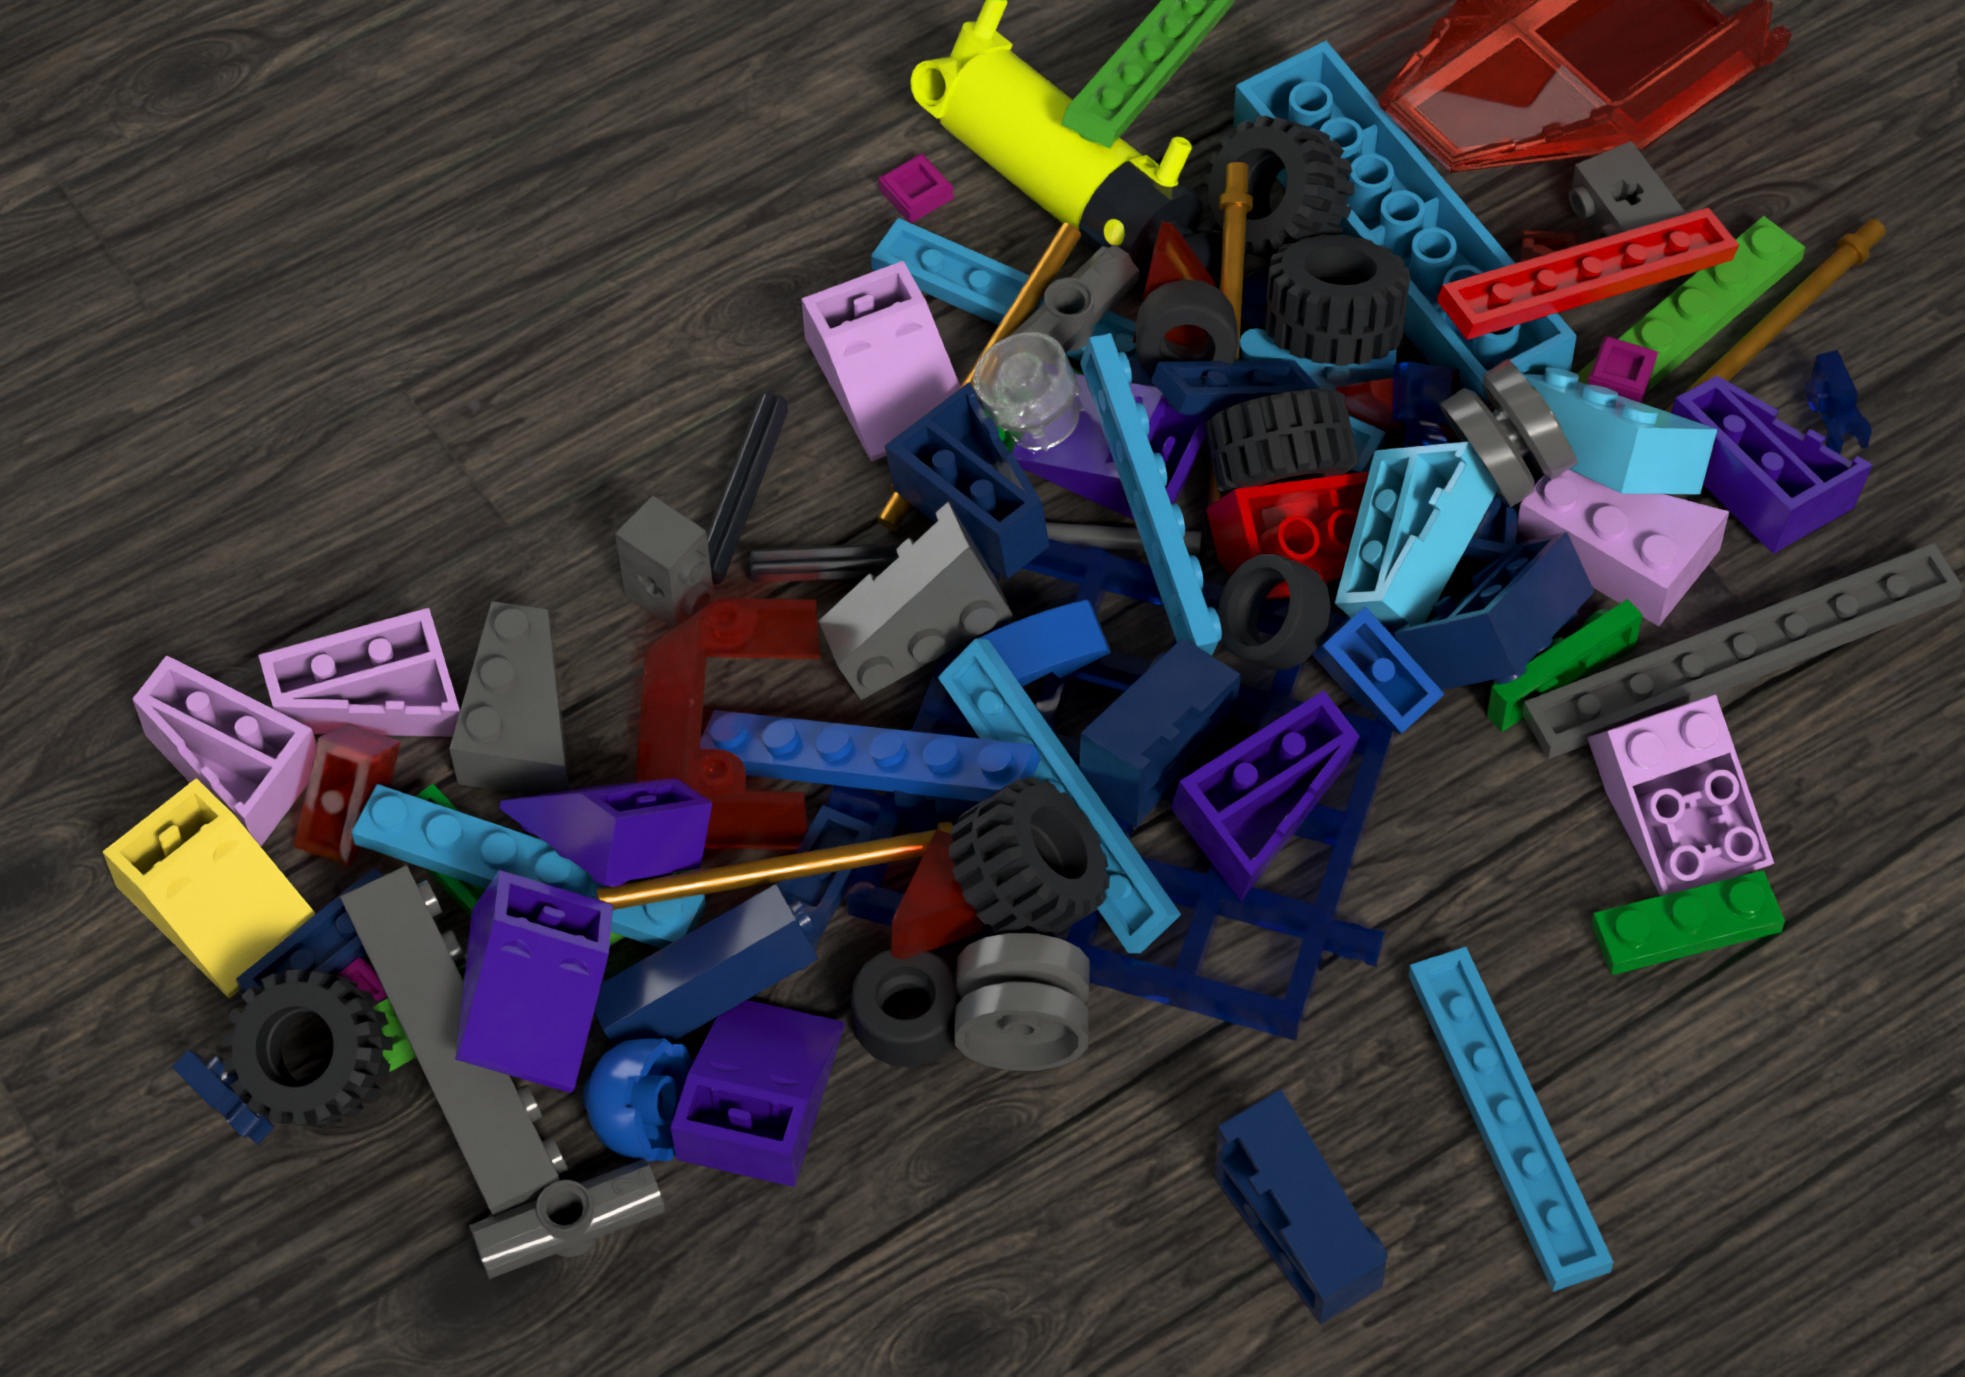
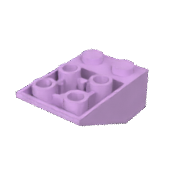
(879, 353)
(1682, 796)

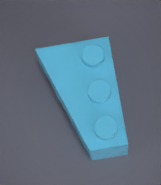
(1626, 441)
(1413, 530)

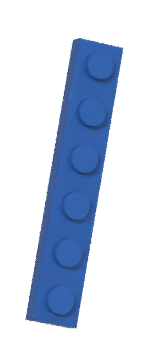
(870, 756)

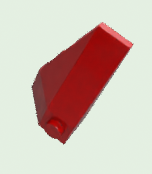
(1295, 519)

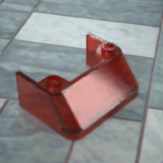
(674, 710)

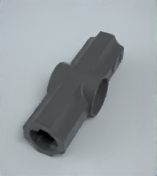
(1083, 299)
(530, 1231)

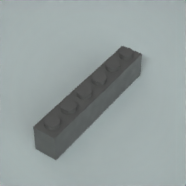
(426, 992)

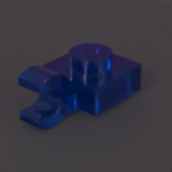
(1835, 398)
(1417, 401)

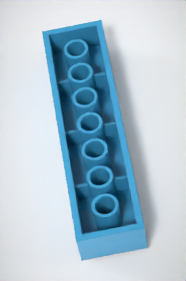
(1407, 209)

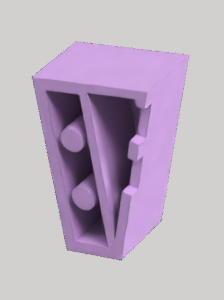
(1627, 543)
(371, 676)
(229, 742)

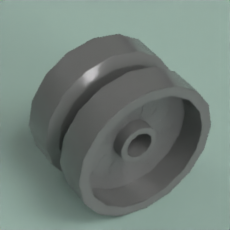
(1516, 428)
(1022, 1002)

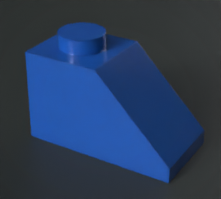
(1377, 671)

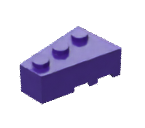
(1768, 471)
(1263, 789)

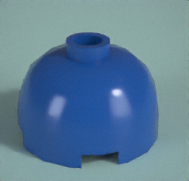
(636, 1097)

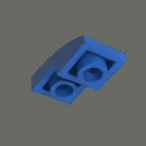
(1051, 642)

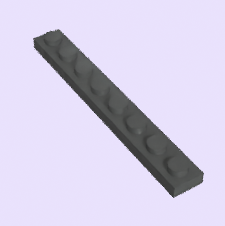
(1743, 649)

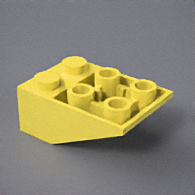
(207, 885)

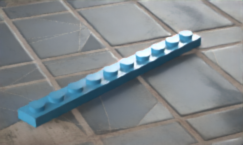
(990, 288)

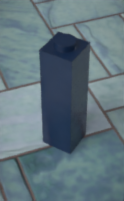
(707, 970)

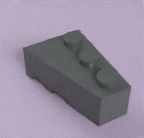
(915, 609)
(511, 711)

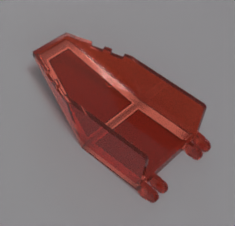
(1570, 75)

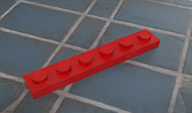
(1586, 273)

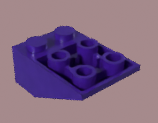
(1085, 460)
(620, 828)
(532, 980)
(756, 1091)

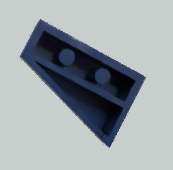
(962, 461)
(1505, 618)
(1156, 729)
(1297, 1207)

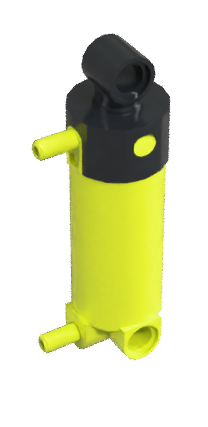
(1015, 126)

